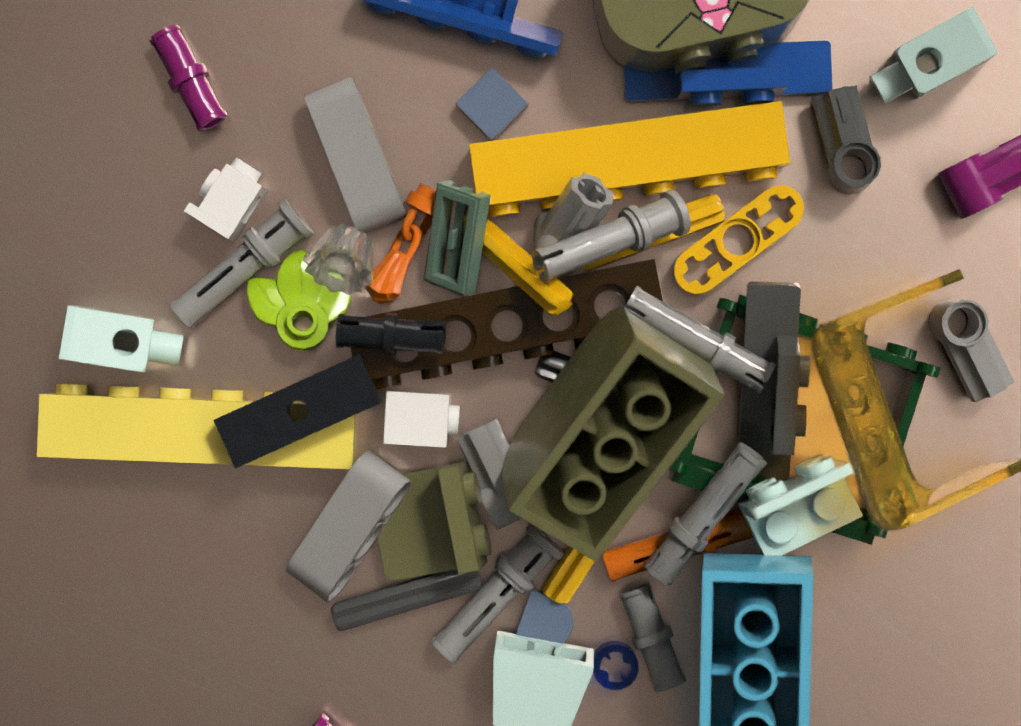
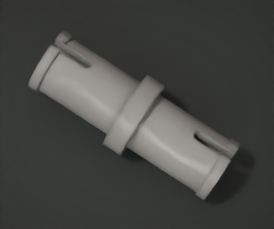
(652, 638)

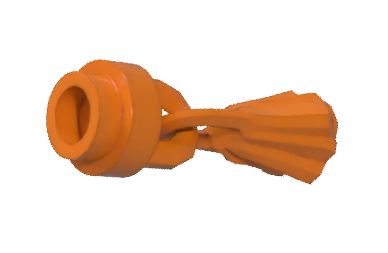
(391, 272)

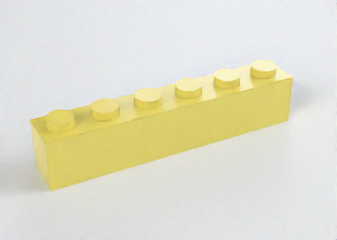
(171, 429)

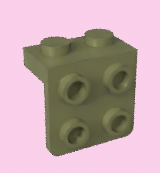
(436, 525)

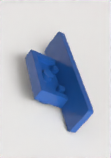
(481, 19)
(776, 71)

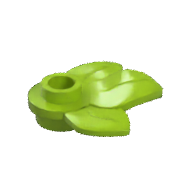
(294, 296)

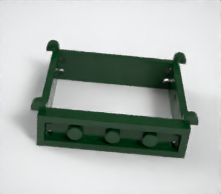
(698, 471)

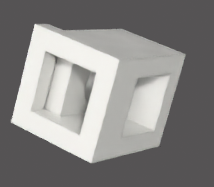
(229, 199)

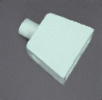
(957, 46)
(91, 335)
(538, 681)

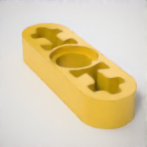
(776, 227)

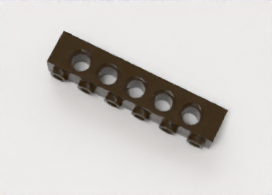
(535, 338)

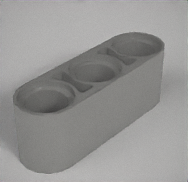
(355, 155)
(348, 526)

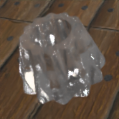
(341, 260)

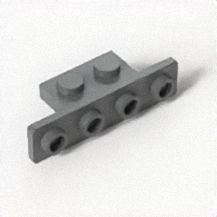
(773, 417)

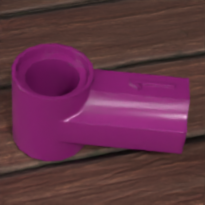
(983, 178)

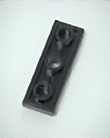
(268, 422)

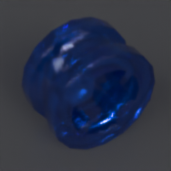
(628, 656)

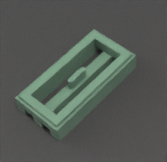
(463, 241)

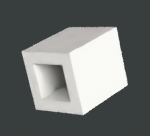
(420, 418)

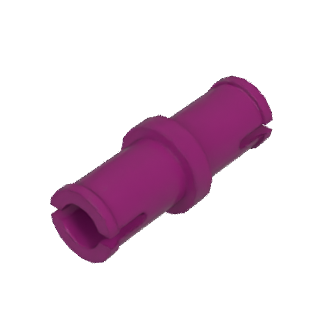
(188, 78)

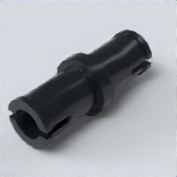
(390, 334)

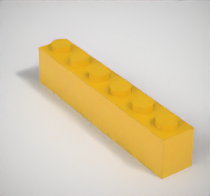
(633, 156)

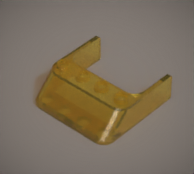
(867, 425)

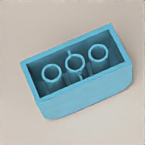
(756, 640)

